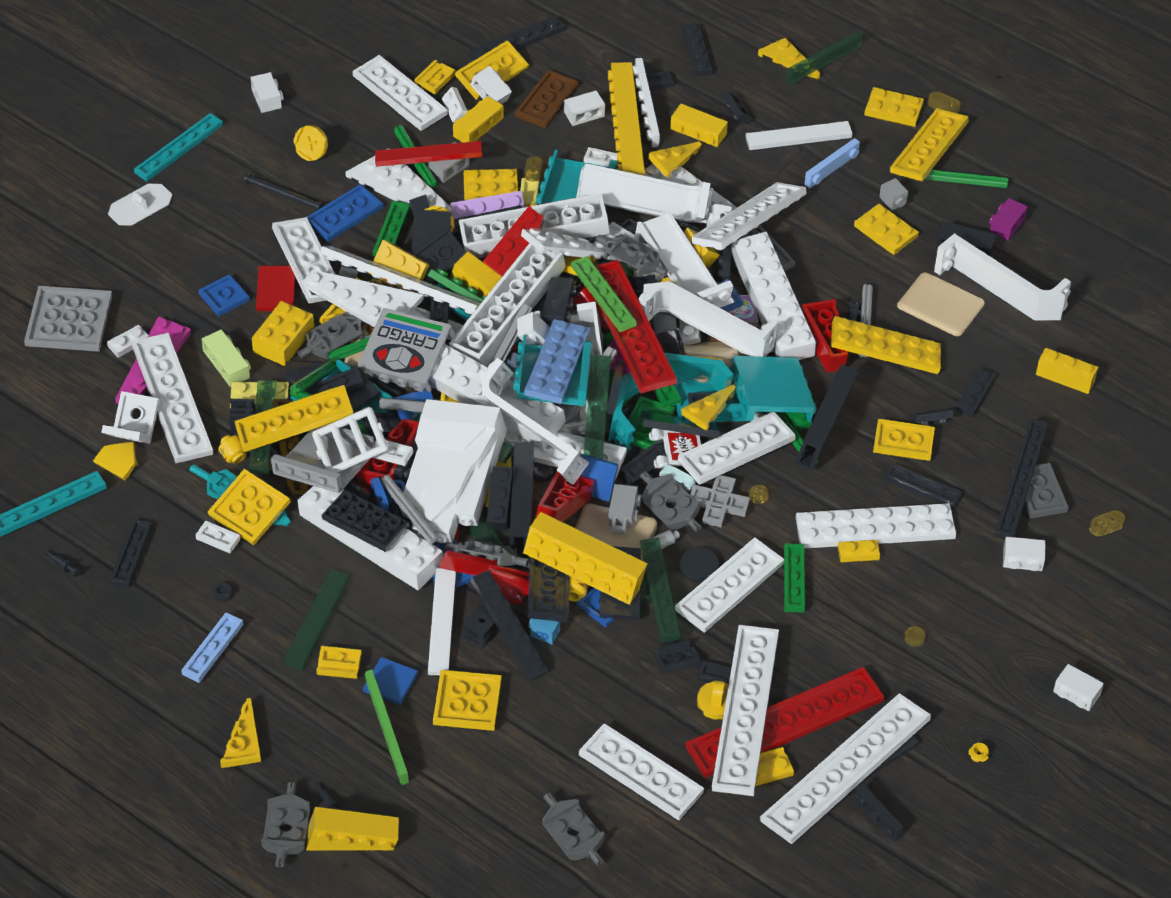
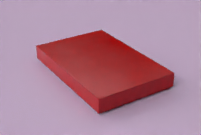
(274, 286)

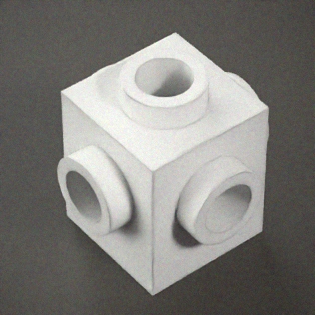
(716, 212)

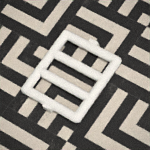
(365, 453)

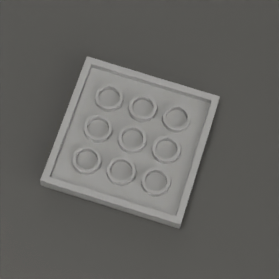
(68, 318)

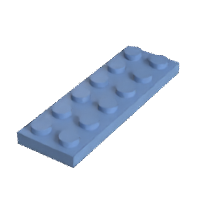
(557, 361)

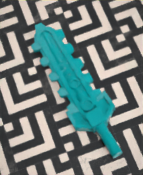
(219, 482)

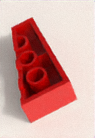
(512, 243)
(819, 319)
(403, 434)
(564, 498)

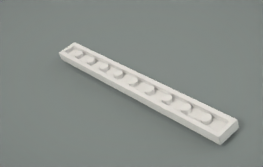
(395, 277)

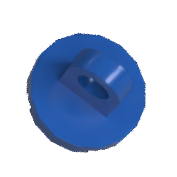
(382, 496)

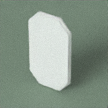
(140, 204)

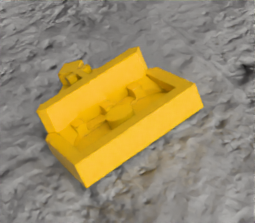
(117, 459)

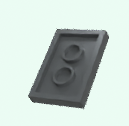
(1045, 493)

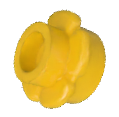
(979, 748)

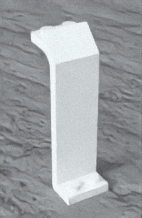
(646, 193)
(681, 260)
(1002, 281)
(708, 318)
(492, 384)

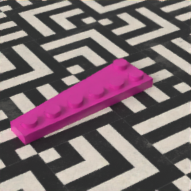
(178, 334)

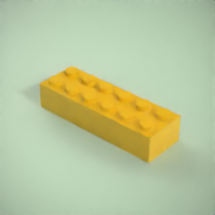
(585, 558)

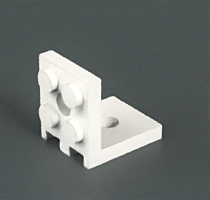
(130, 428)

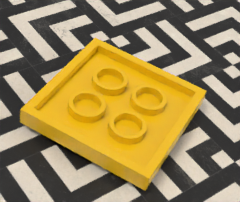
(489, 182)
(249, 507)
(467, 700)

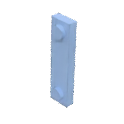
(832, 163)
(212, 647)

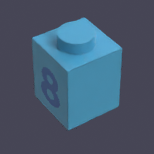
(544, 630)

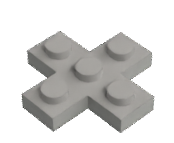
(720, 500)

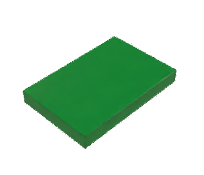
(641, 433)

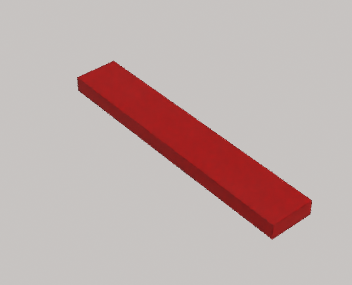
(428, 153)

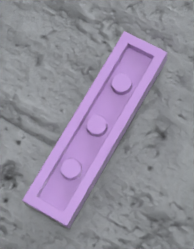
(486, 204)

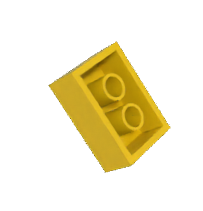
(282, 333)

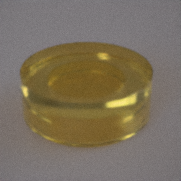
(758, 494)
(914, 636)

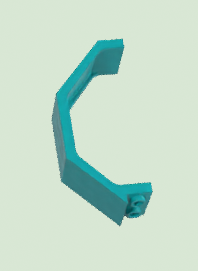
(685, 370)

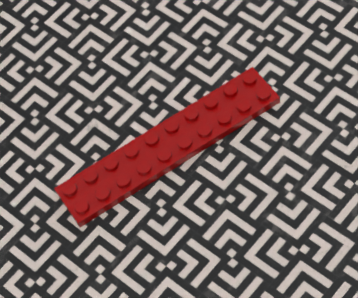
(638, 344)
(799, 715)

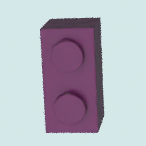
(1008, 219)

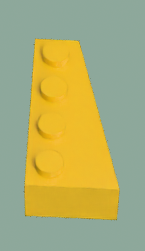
(475, 274)
(350, 831)

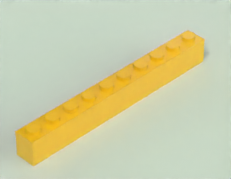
(625, 119)

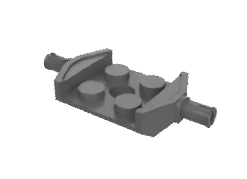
(632, 253)
(322, 341)
(665, 490)
(505, 555)
(283, 811)
(569, 816)

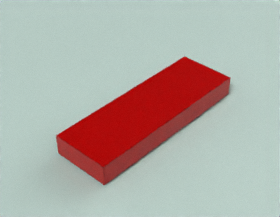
(465, 563)

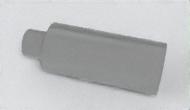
(667, 538)

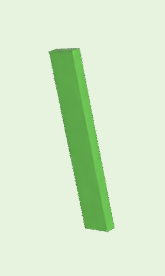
(603, 294)
(386, 727)

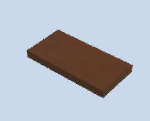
(546, 99)

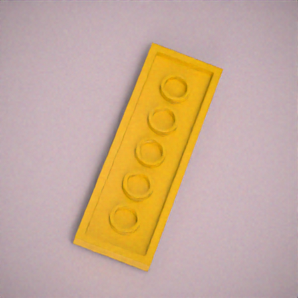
(929, 144)
(886, 345)
(293, 418)

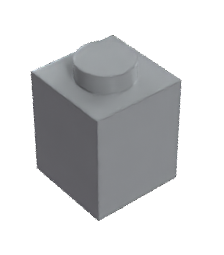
(893, 194)

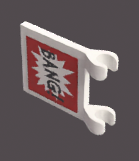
(675, 444)

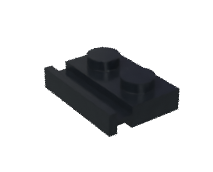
(386, 420)

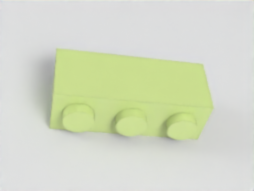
(226, 357)

